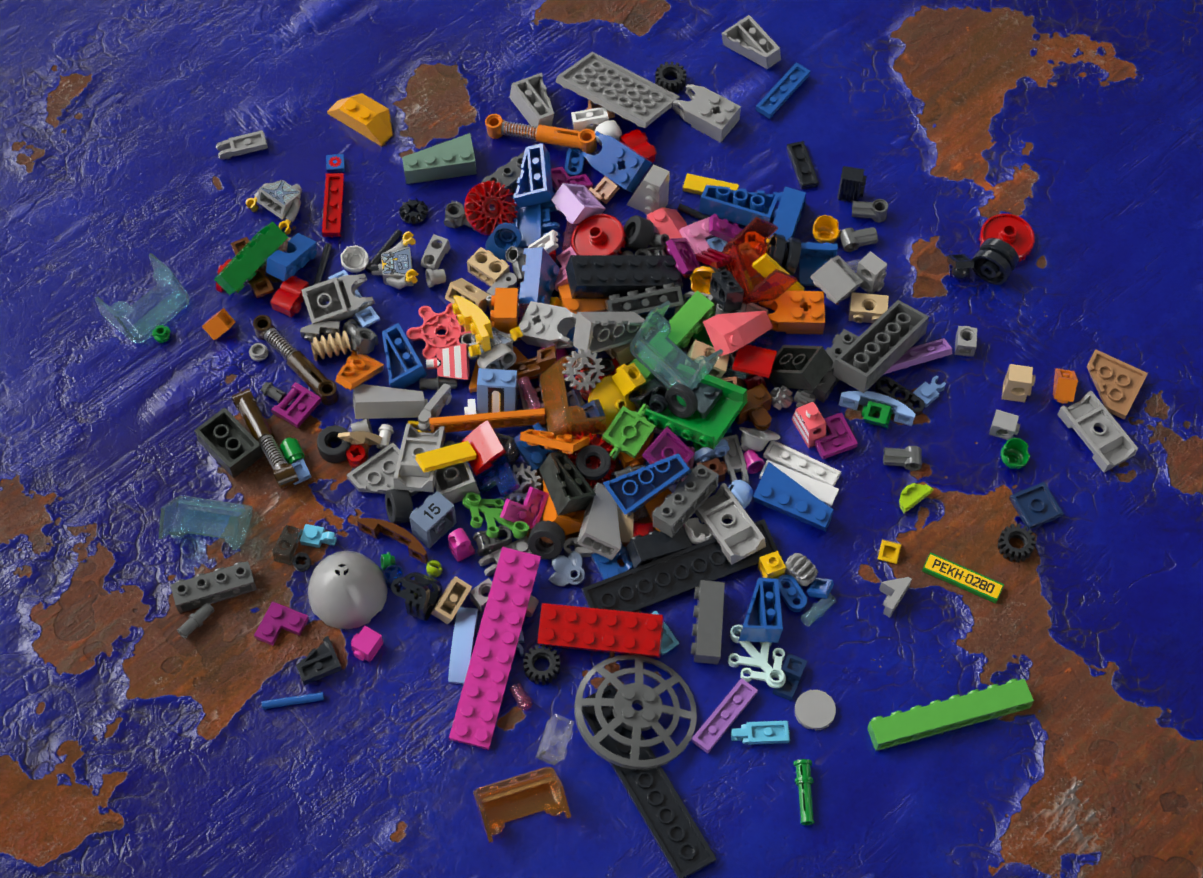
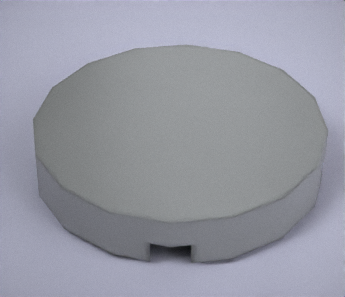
(815, 709)

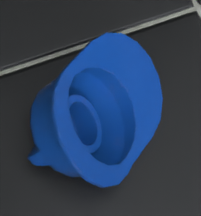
(502, 238)

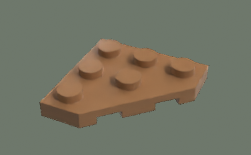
(1115, 382)

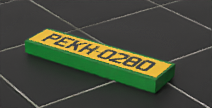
(963, 577)

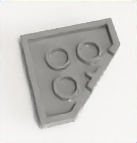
(377, 472)

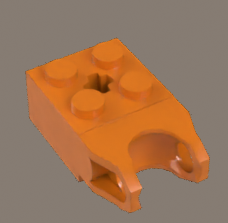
(797, 312)

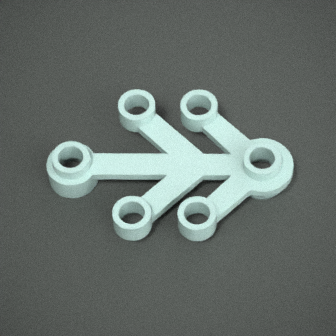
(758, 660)

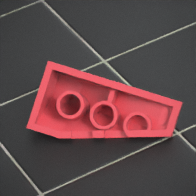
(667, 222)
(736, 330)

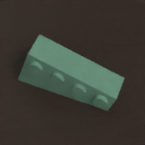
(441, 161)

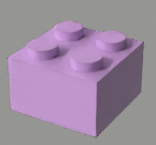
(576, 202)

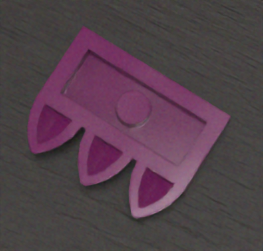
(722, 228)

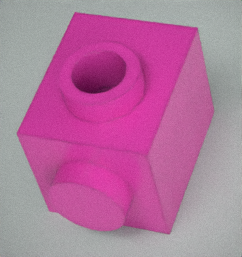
(366, 644)

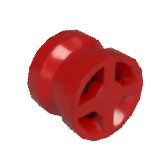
(360, 458)

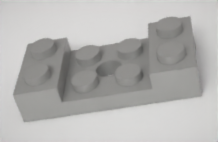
(1109, 446)
(408, 473)
(737, 538)

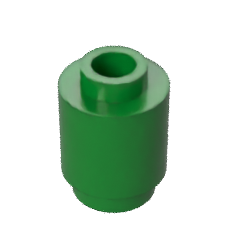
(291, 450)

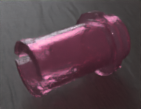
(524, 702)

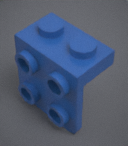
(812, 258)

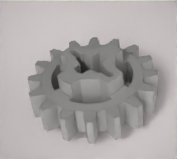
(581, 362)
(522, 476)

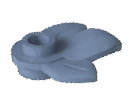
(564, 569)

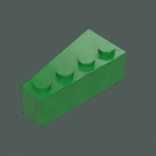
(250, 258)

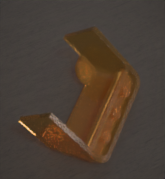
(560, 417)
(520, 797)

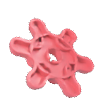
(430, 326)

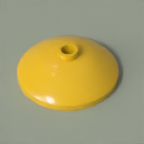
(609, 398)

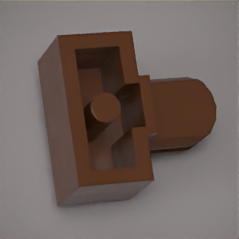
(756, 408)

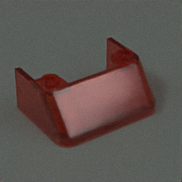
(746, 249)

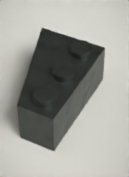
(565, 484)

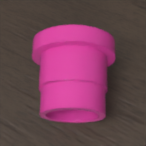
(753, 462)

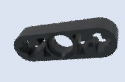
(914, 399)

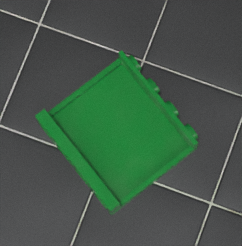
(711, 429)

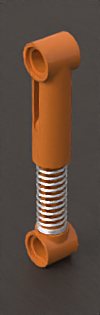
(582, 139)

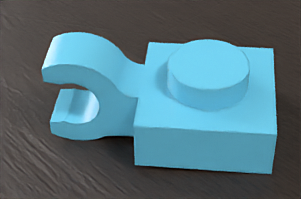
(315, 535)

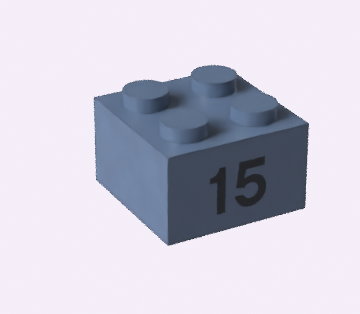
(432, 519)

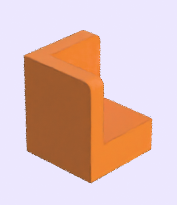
(219, 324)

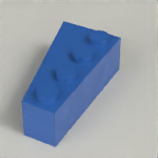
(641, 486)

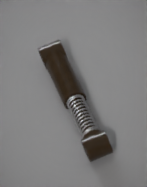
(296, 361)
(260, 430)

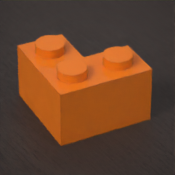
(505, 311)

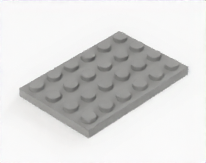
(617, 89)

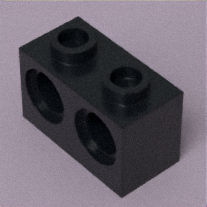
(726, 291)

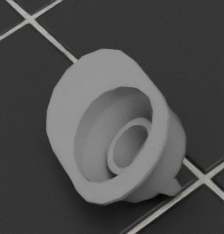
(756, 440)

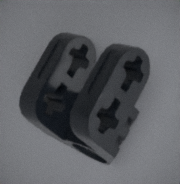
(418, 597)

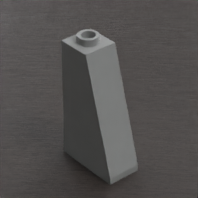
(387, 402)
(601, 525)

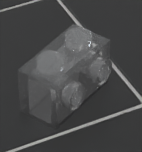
(555, 739)

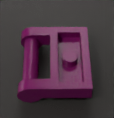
(300, 408)

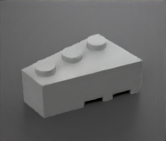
(752, 42)
(652, 191)

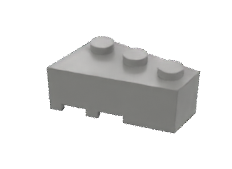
(532, 100)

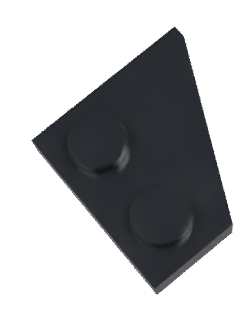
(707, 398)
(319, 663)

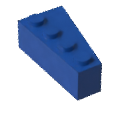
(738, 205)
(788, 497)

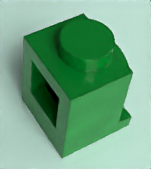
(872, 408)

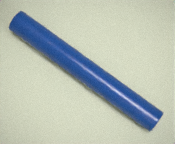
(292, 700)

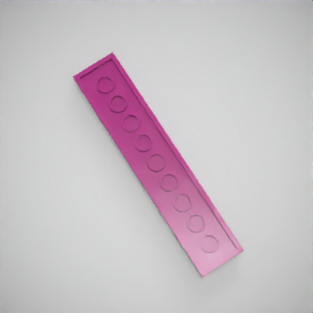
(495, 648)

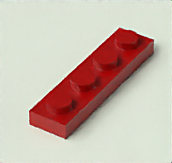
(333, 205)

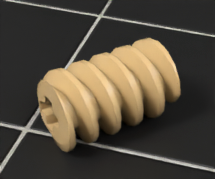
(330, 345)

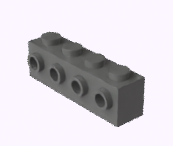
(508, 174)
(645, 301)
(828, 382)
(685, 500)
(213, 586)
(708, 622)

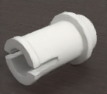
(385, 432)

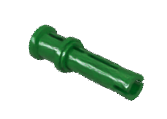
(804, 784)

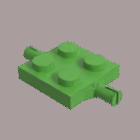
(628, 432)

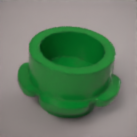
(163, 337)
(387, 560)

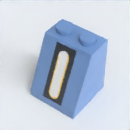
(497, 390)

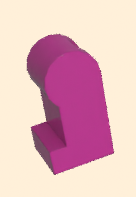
(460, 544)

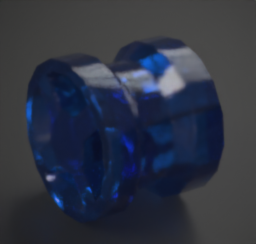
(391, 573)

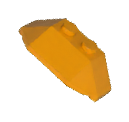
(364, 116)

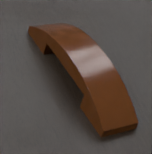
(259, 283)
(536, 365)
(374, 526)

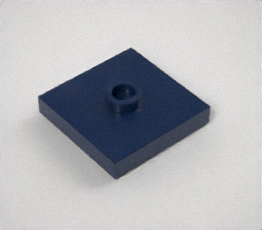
(1036, 506)

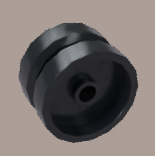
(785, 251)
(995, 261)

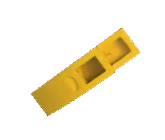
(473, 320)

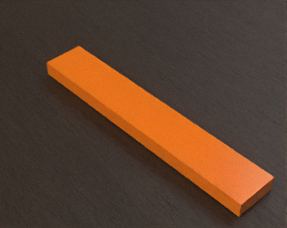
(497, 420)

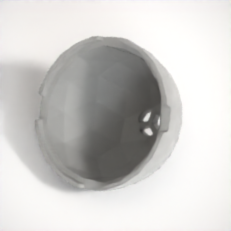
(349, 598)

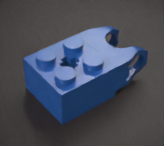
(614, 158)

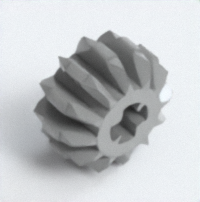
(801, 569)

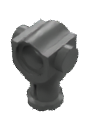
(459, 218)
(362, 339)

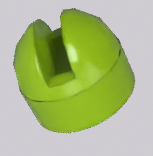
(433, 571)

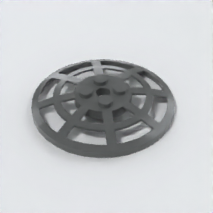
(632, 719)

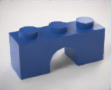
(299, 252)

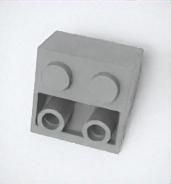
(836, 279)

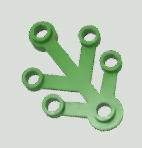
(475, 504)

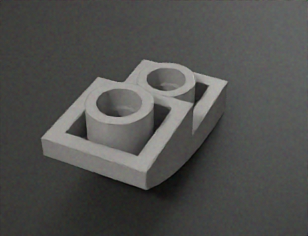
(316, 329)

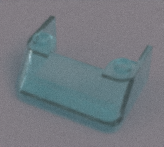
(152, 309)
(665, 358)
(205, 518)

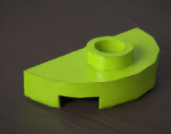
(913, 495)

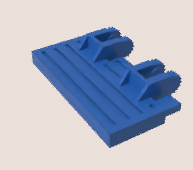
(535, 222)

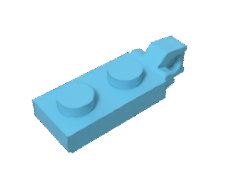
(762, 732)

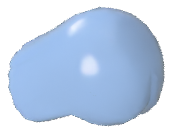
(742, 492)

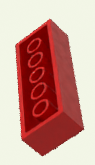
(601, 630)

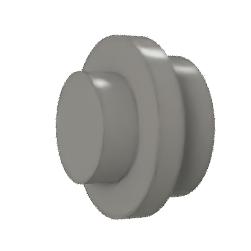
(258, 352)

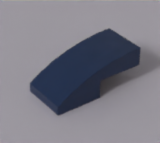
(793, 670)

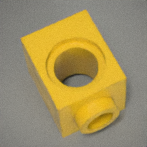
(628, 378)
(771, 565)

